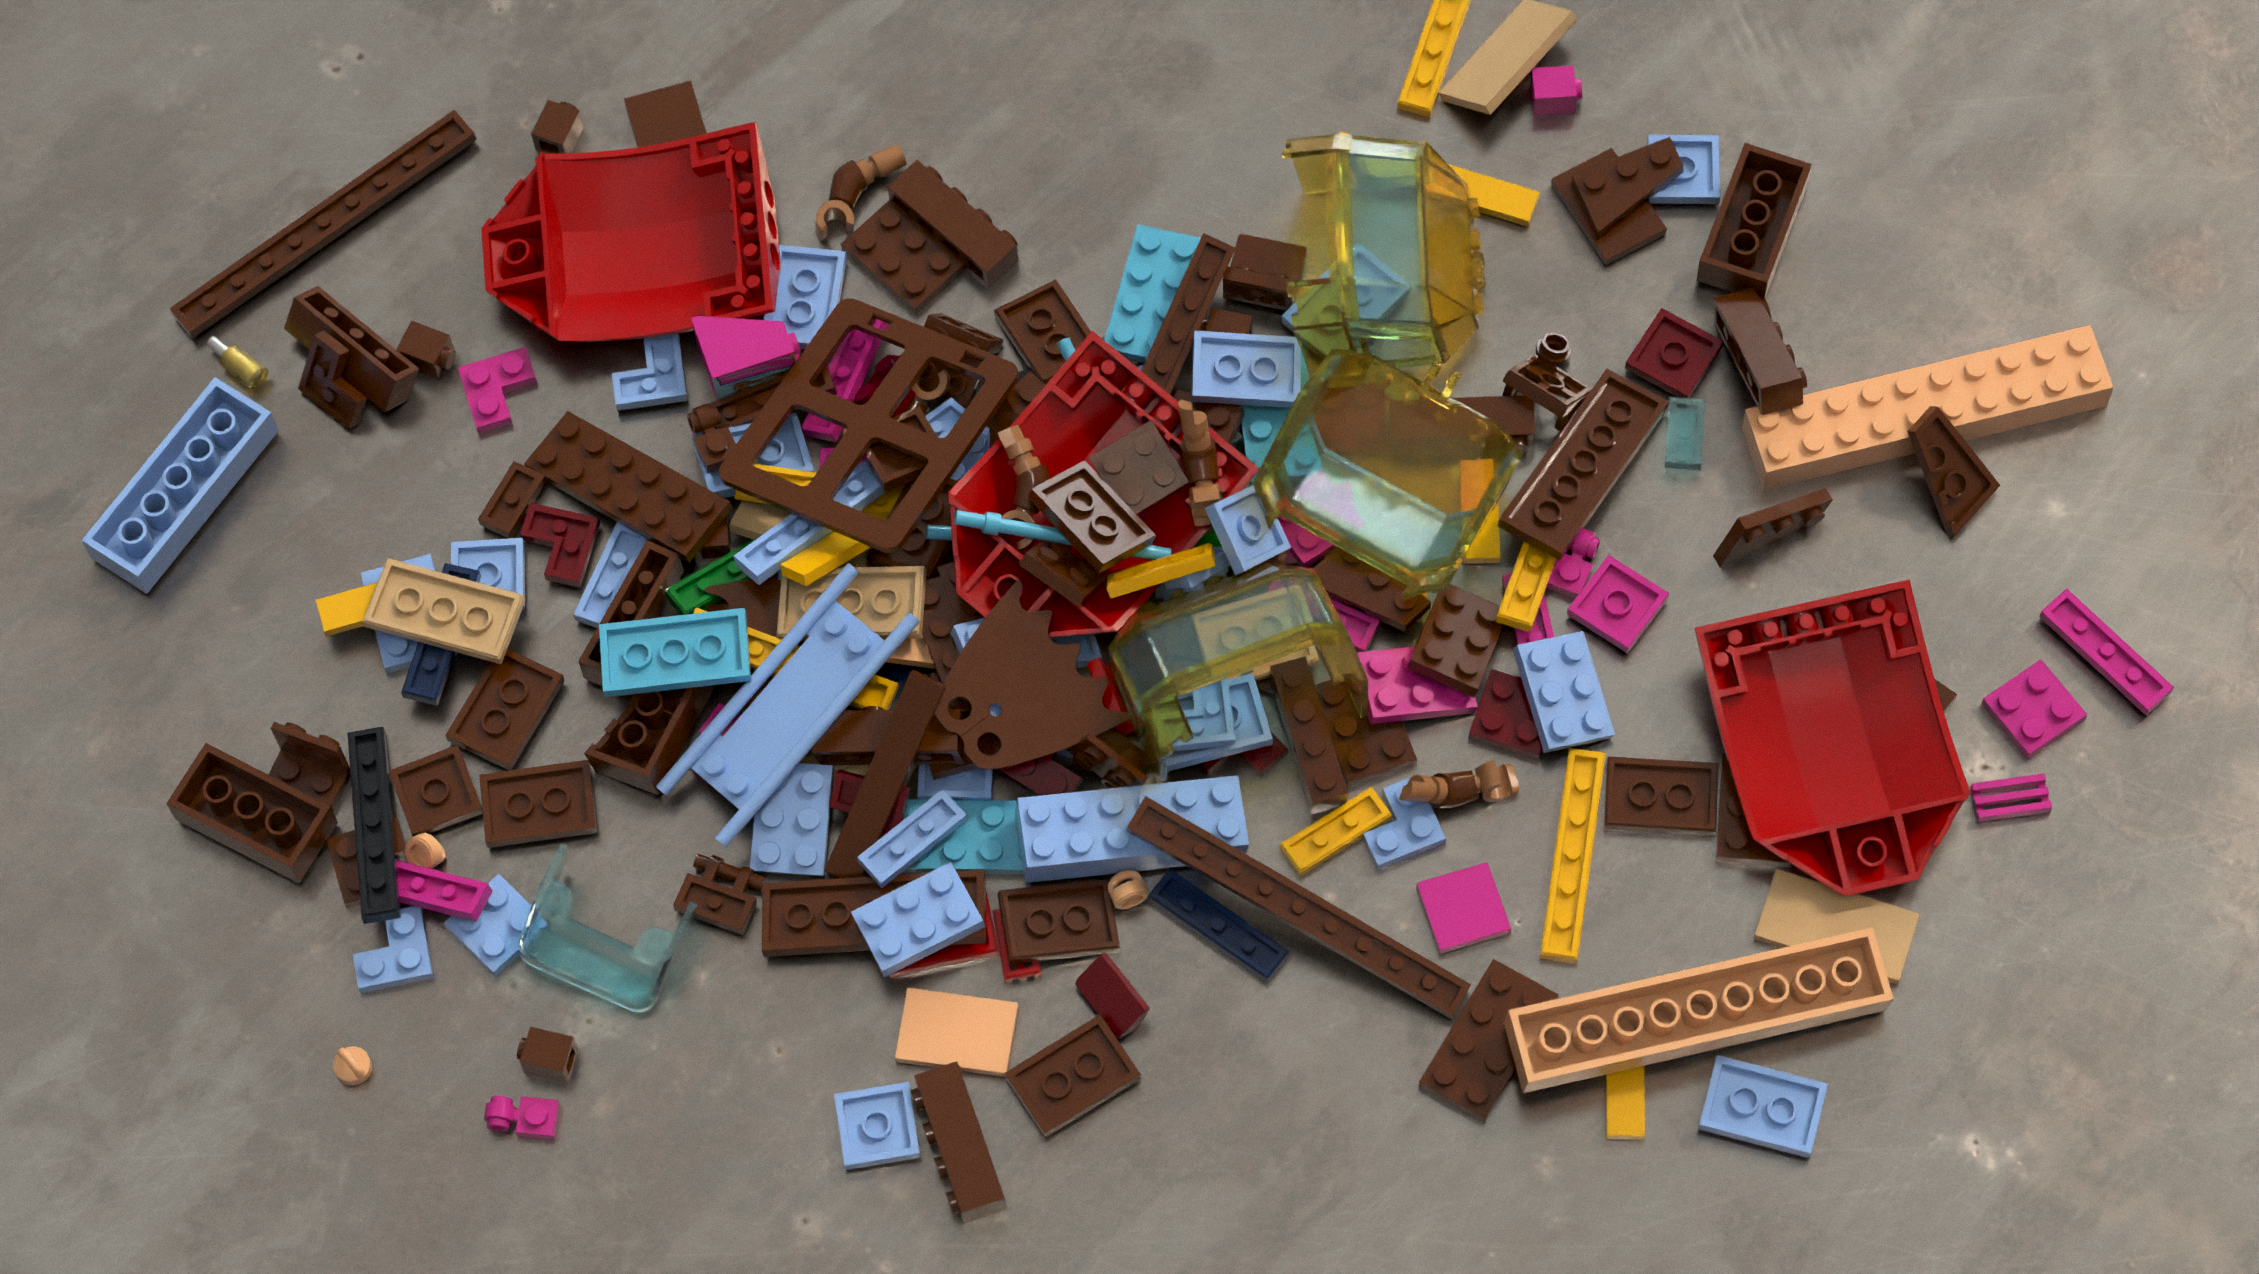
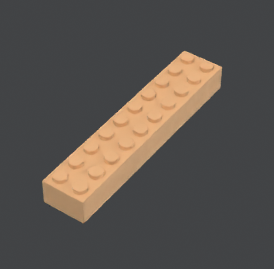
(1975, 392)
(1697, 1010)

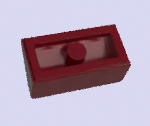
(1112, 996)

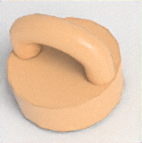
(424, 851)
(1129, 893)
(352, 1065)

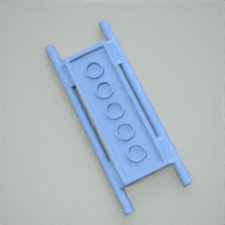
(791, 709)

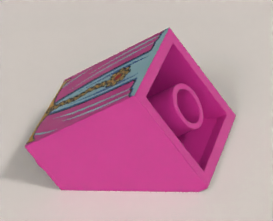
(743, 351)

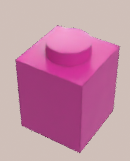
(1554, 90)

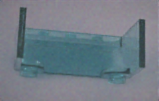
(592, 959)

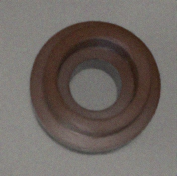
(1553, 348)

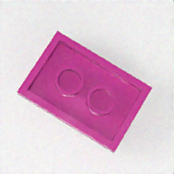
(1404, 694)

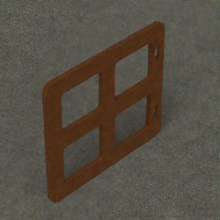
(868, 425)

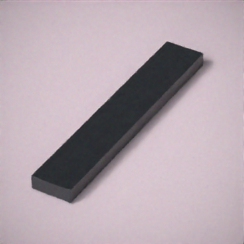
(373, 825)

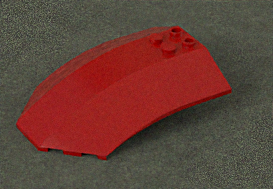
(638, 238)
(1077, 414)
(1837, 735)

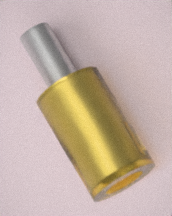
(239, 363)

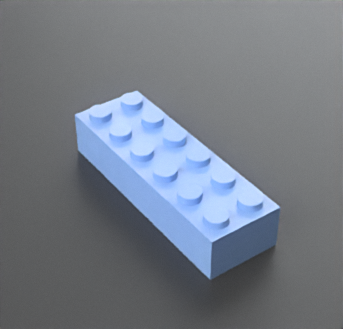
(180, 485)
(1088, 834)

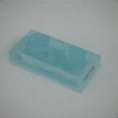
(1685, 433)

